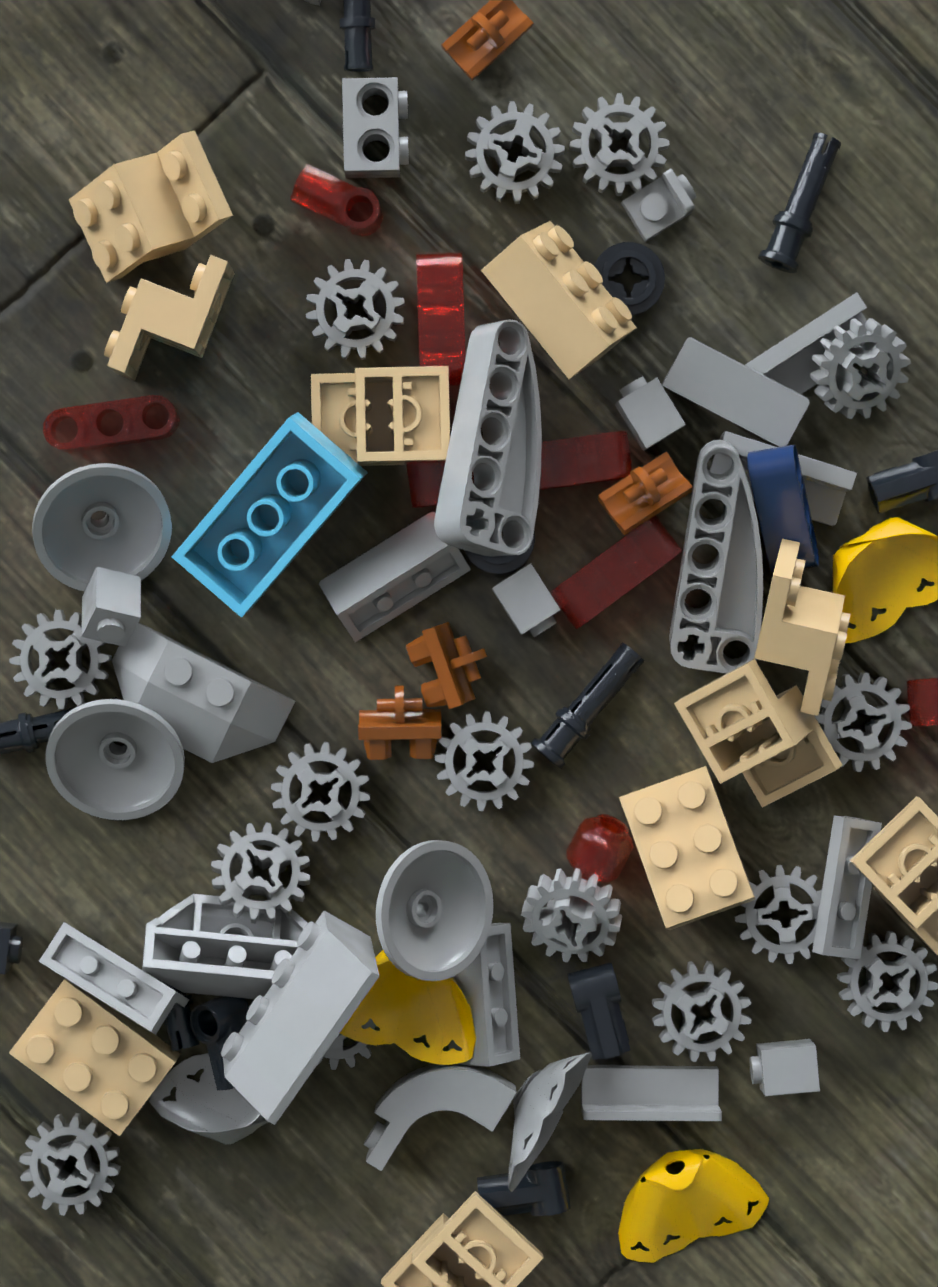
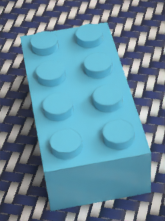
(269, 514)

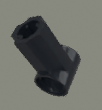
(905, 483)
(598, 1001)
(213, 1024)
(540, 1191)

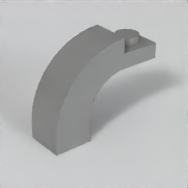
(434, 1088)

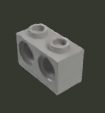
(363, 128)

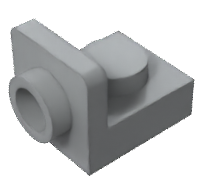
(660, 204)

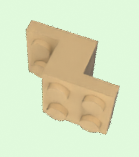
(150, 206)
(169, 317)
(385, 413)
(803, 628)
(757, 734)
(905, 868)
(466, 1251)

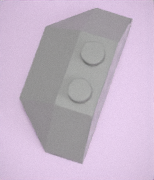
(204, 701)
(213, 953)

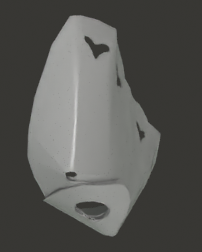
(203, 1109)
(539, 1109)

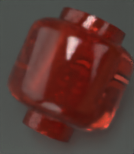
(600, 848)

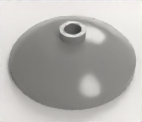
(126, 540)
(113, 778)
(450, 915)

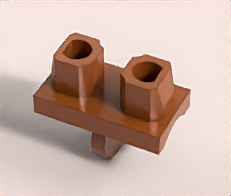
(486, 36)
(644, 493)
(453, 664)
(399, 720)

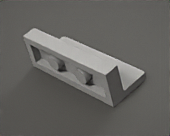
(791, 359)
(736, 392)
(823, 482)
(392, 577)
(844, 890)
(110, 978)
(492, 998)
(650, 1093)

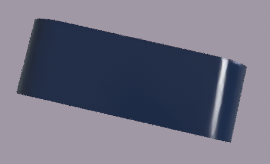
(782, 502)

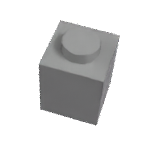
(648, 412)
(527, 601)
(111, 606)
(785, 1067)

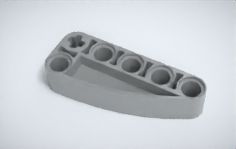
(508, 456)
(731, 578)

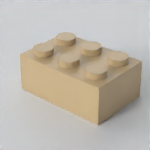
(559, 298)
(687, 848)
(94, 1055)

